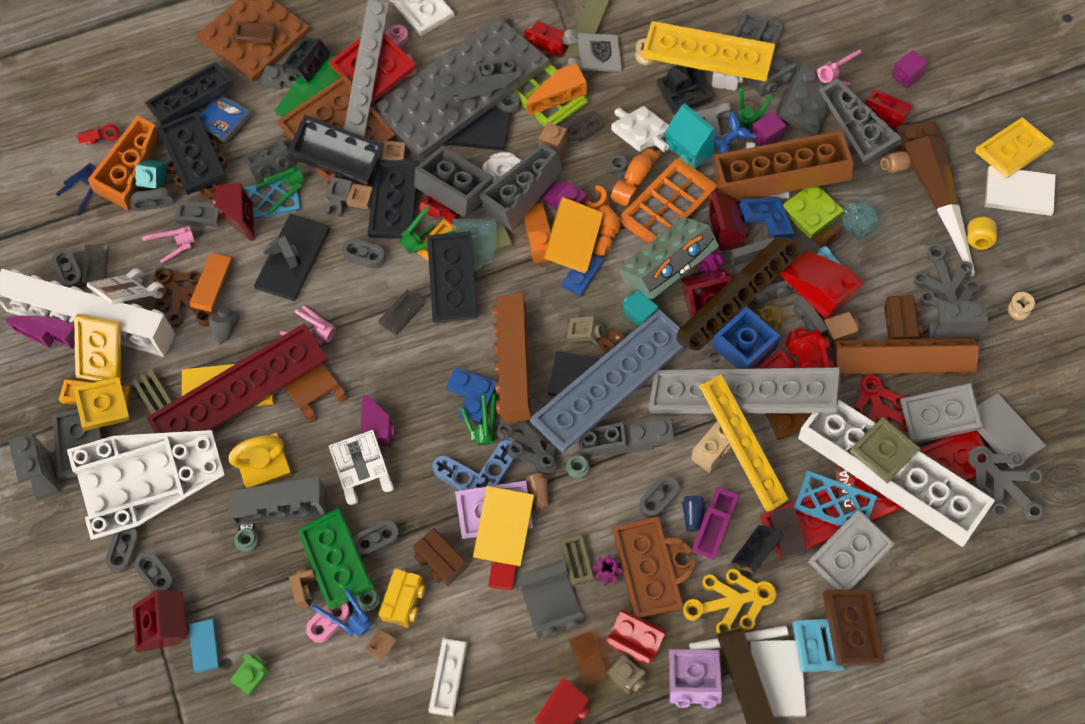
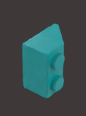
(690, 137)

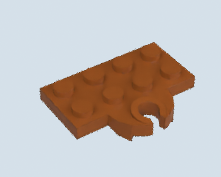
(651, 567)

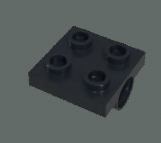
(683, 86)

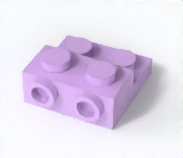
(694, 677)

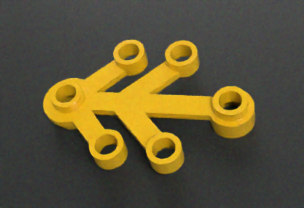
(733, 600)

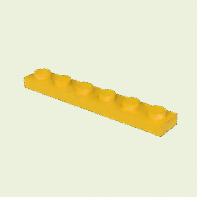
(743, 442)

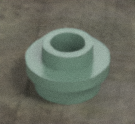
(577, 460)
(246, 533)
(371, 606)

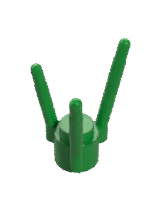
(747, 115)
(290, 177)
(412, 241)
(484, 433)

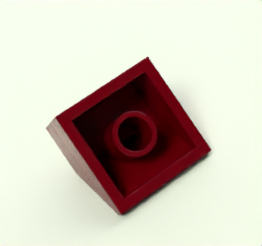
(235, 207)
(727, 222)
(702, 288)
(159, 620)

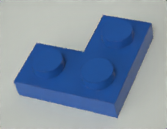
(770, 211)
(578, 282)
(471, 387)

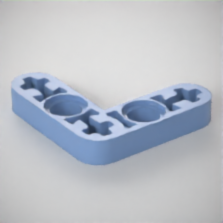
(476, 480)

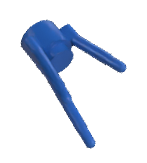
(358, 622)

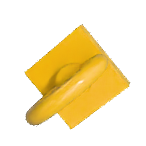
(260, 460)

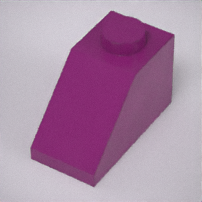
(563, 189)
(377, 420)

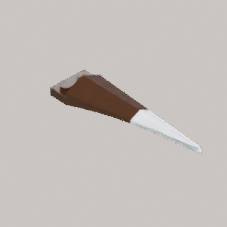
(933, 170)

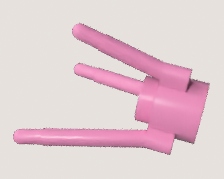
(830, 71)
(182, 236)
(323, 330)

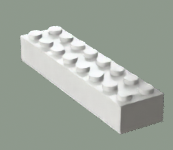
(35, 297)
(919, 487)

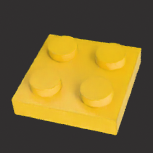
(101, 404)

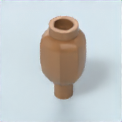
(896, 162)

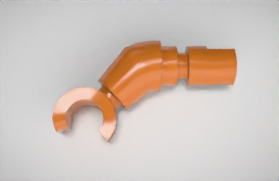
(635, 173)
(609, 224)

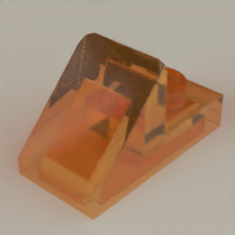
(588, 658)

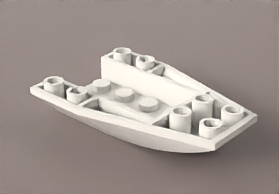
(141, 476)

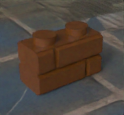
(901, 317)
(439, 557)

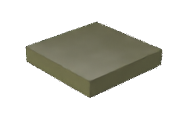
(884, 450)

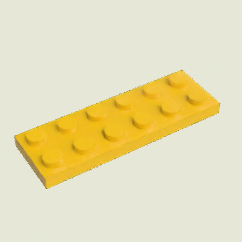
(708, 51)

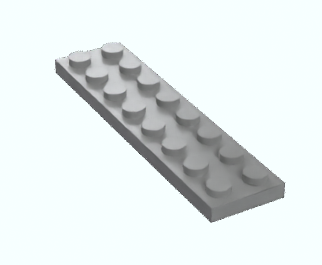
(753, 389)

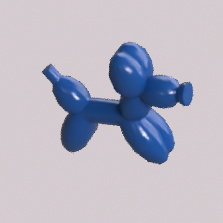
(736, 131)

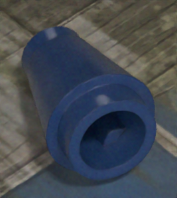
(693, 512)

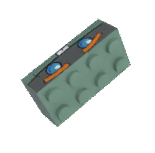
(668, 257)

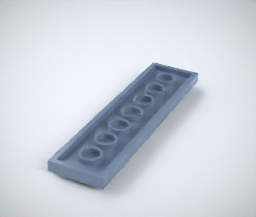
(608, 382)

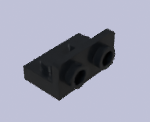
(306, 58)
(756, 550)

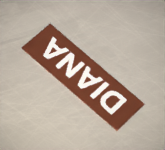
(842, 476)

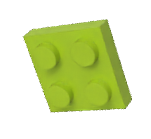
(812, 210)

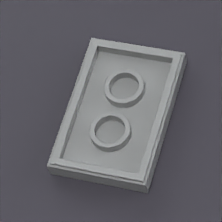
(941, 413)
(1006, 430)
(851, 552)

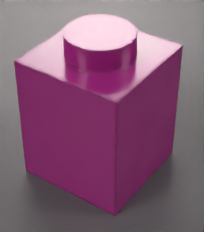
(909, 69)
(768, 130)

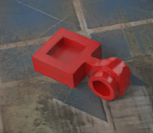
(92, 135)

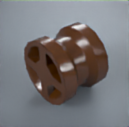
(611, 340)

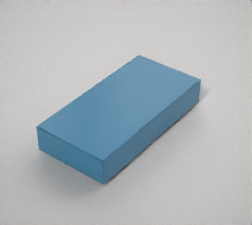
(204, 646)

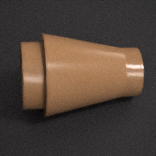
(538, 487)

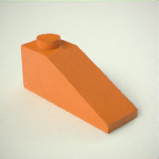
(560, 88)
(537, 232)

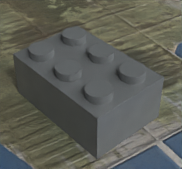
(452, 181)

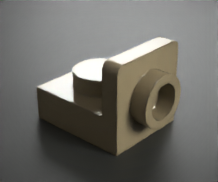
(585, 330)
(627, 675)

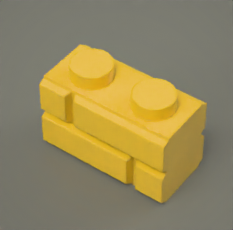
(401, 598)

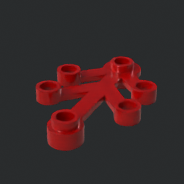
(879, 410)

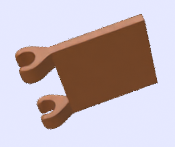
(313, 387)

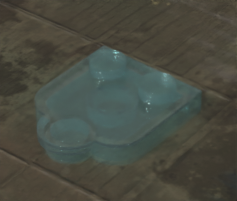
(482, 238)

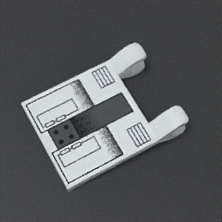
(124, 287)
(359, 462)

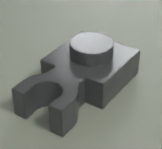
(276, 77)
(338, 194)

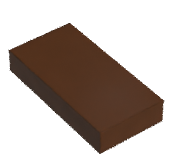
(254, 33)

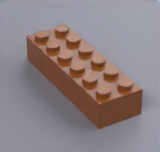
(783, 166)

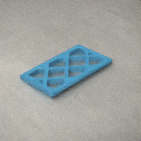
(280, 210)
(828, 483)

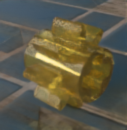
(770, 316)

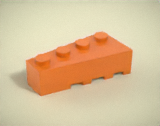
(117, 172)

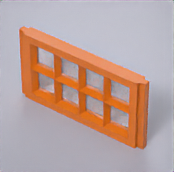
(673, 195)

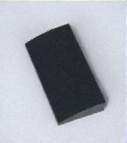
(336, 150)

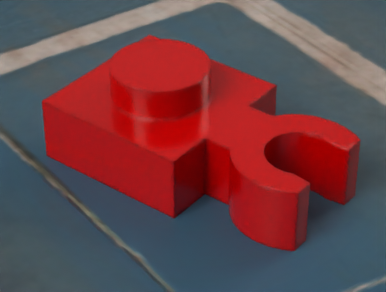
(438, 209)

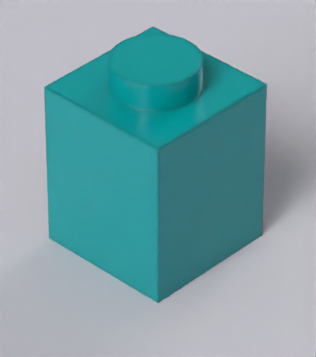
(150, 174)
(638, 308)

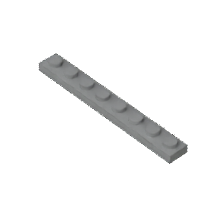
(366, 67)

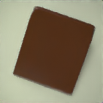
(827, 236)

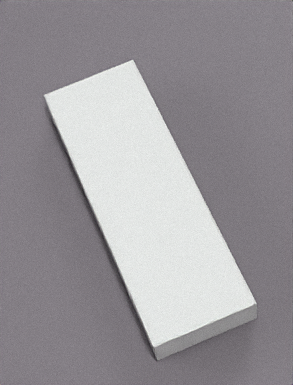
(448, 677)

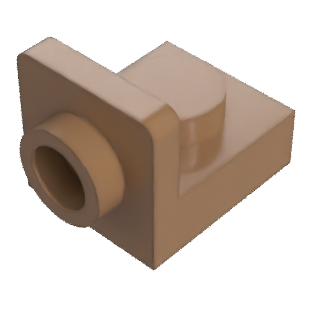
(300, 587)

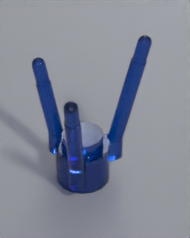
(82, 175)

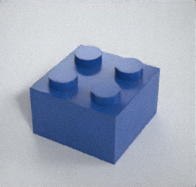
(746, 340)

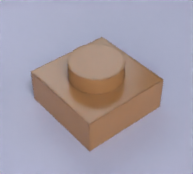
(393, 150)
(360, 196)
(380, 645)

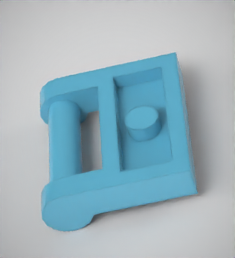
(811, 646)

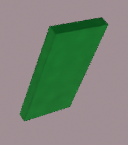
(302, 91)
(335, 558)

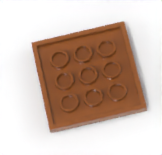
(248, 57)
(331, 107)

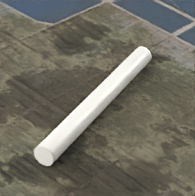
(751, 636)

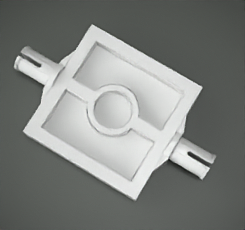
(641, 129)

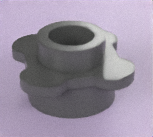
(618, 160)

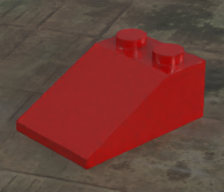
(822, 282)

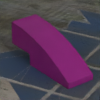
(44, 329)
(715, 523)

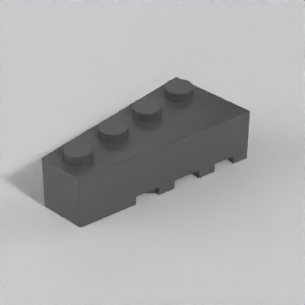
(862, 127)
(521, 186)
(278, 502)

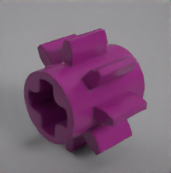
(711, 262)
(609, 563)

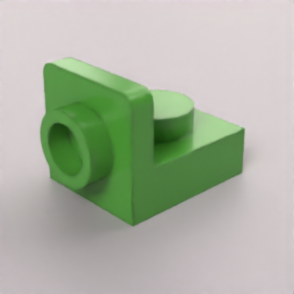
(250, 674)

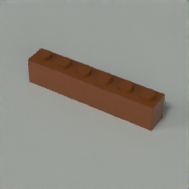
(906, 356)
(512, 358)

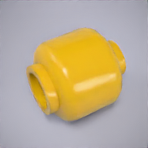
(982, 233)

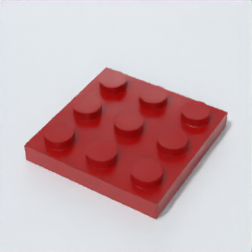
(392, 65)

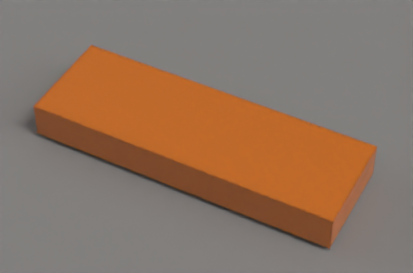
(210, 282)

